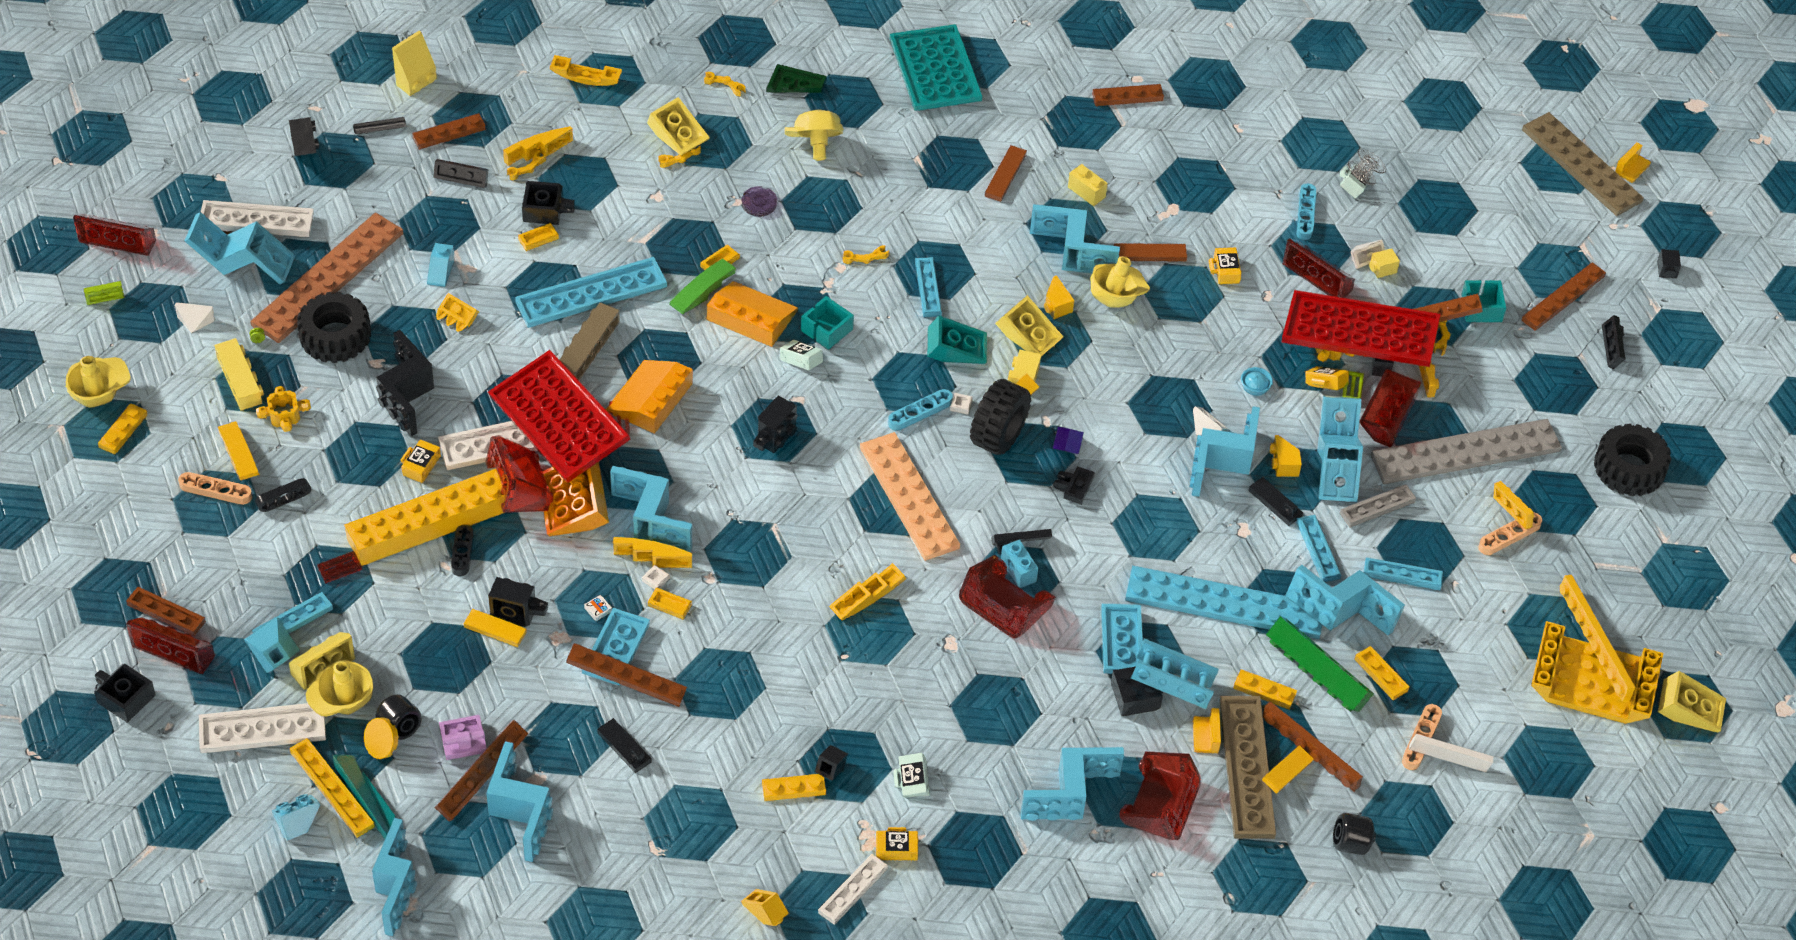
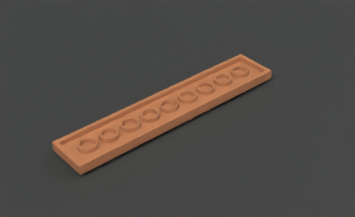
(328, 275)

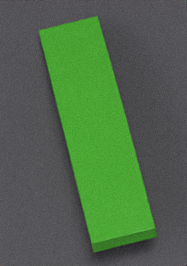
(700, 287)

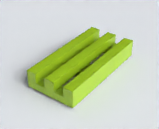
(103, 293)
(1354, 375)

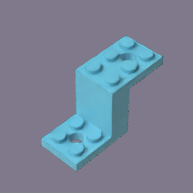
(1070, 225)
(240, 248)
(1340, 449)
(1224, 451)
(653, 500)
(1351, 596)
(1071, 798)
(519, 801)

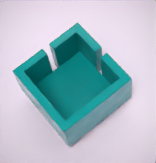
(1491, 299)
(831, 322)

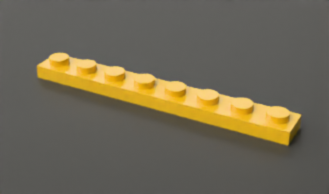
(1597, 638)

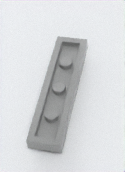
(1377, 506)

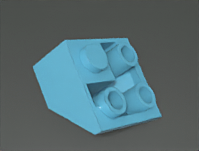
(272, 645)
(296, 817)

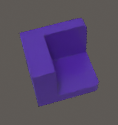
(1068, 440)

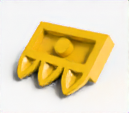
(456, 311)

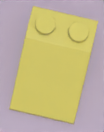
(413, 64)
(677, 127)
(1029, 327)
(1691, 703)

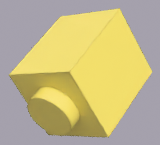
(1384, 263)

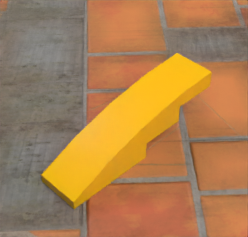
(545, 142)
(238, 450)
(645, 550)
(868, 592)

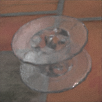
(1365, 168)

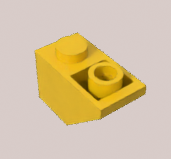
(1286, 458)

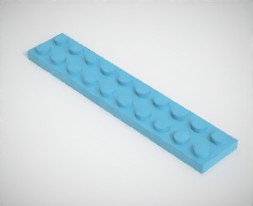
(1216, 600)

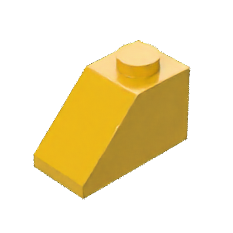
(1058, 299)
(766, 907)

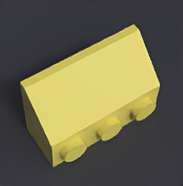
(310, 664)

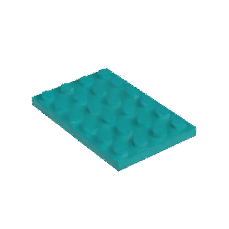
(935, 67)

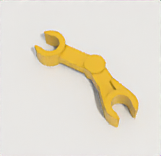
(710, 78)
(668, 160)
(529, 168)
(849, 257)
(1442, 343)

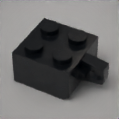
(302, 136)
(545, 202)
(776, 425)
(515, 602)
(123, 691)
(1133, 695)

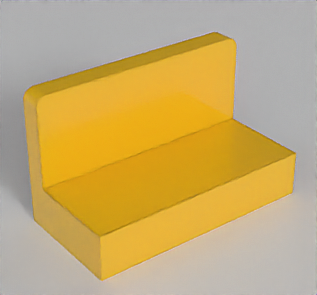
(1632, 164)
(1207, 732)

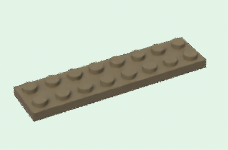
(1582, 164)
(1246, 767)

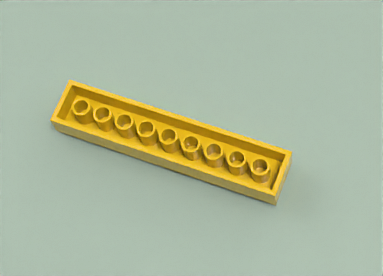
(425, 517)

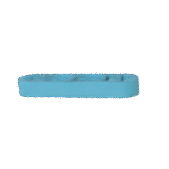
(1306, 211)
(921, 411)

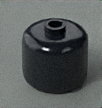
(401, 714)
(1353, 833)

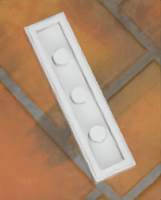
(1451, 752)
(853, 889)

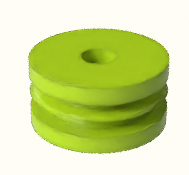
(257, 335)

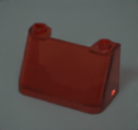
(520, 476)
(1000, 601)
(1165, 794)

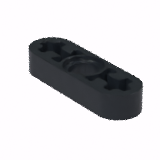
(272, 499)
(465, 557)

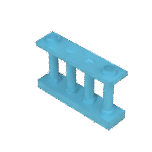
(1178, 664)

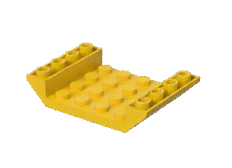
(1573, 678)

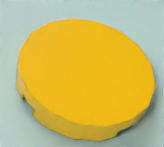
(380, 738)

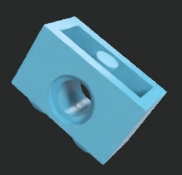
(1019, 564)

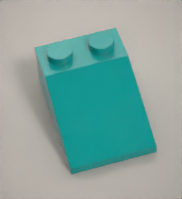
(956, 342)

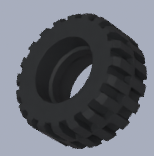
(338, 344)
(1000, 416)
(1637, 442)

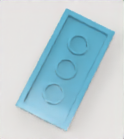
(1120, 636)
(620, 638)

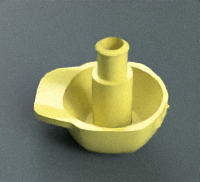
(817, 126)
(1117, 283)
(96, 380)
(340, 689)

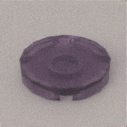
(759, 201)

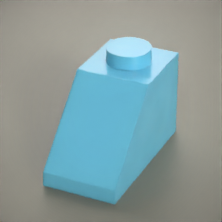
(440, 264)

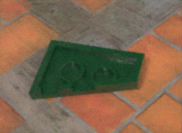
(794, 80)

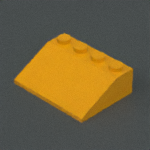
(750, 313)
(652, 393)
(575, 504)

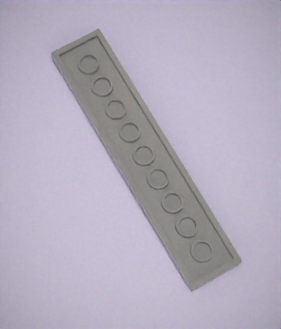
(1465, 451)

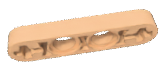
(216, 485)
(1508, 531)
(1423, 721)

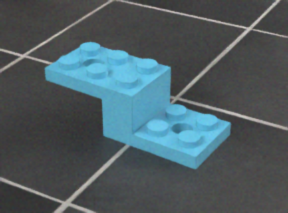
(394, 877)

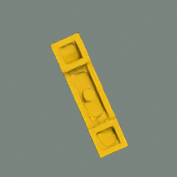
(583, 74)

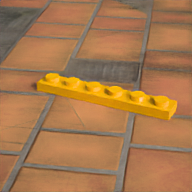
(332, 788)

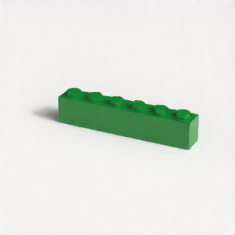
(1320, 664)

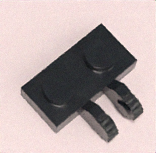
(1075, 484)

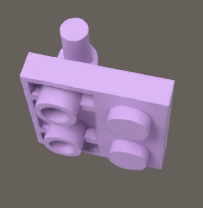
(462, 737)

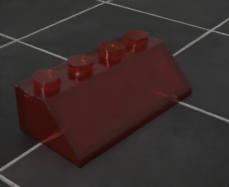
(114, 234)
(1317, 270)
(1389, 407)
(170, 644)

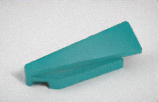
(364, 793)

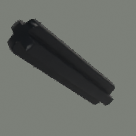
(379, 125)

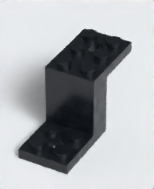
(405, 383)

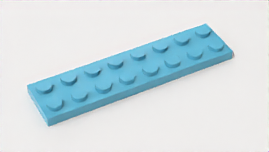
(588, 291)

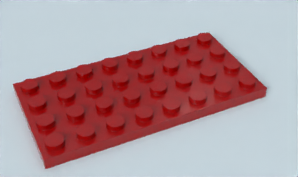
(1361, 328)
(558, 416)

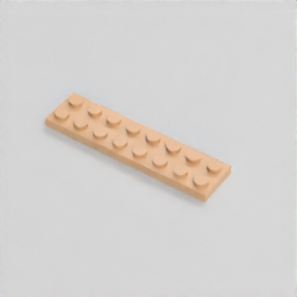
(909, 496)

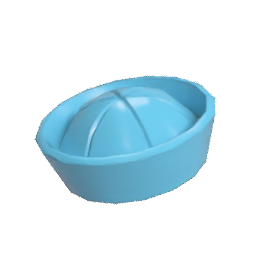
(1256, 381)

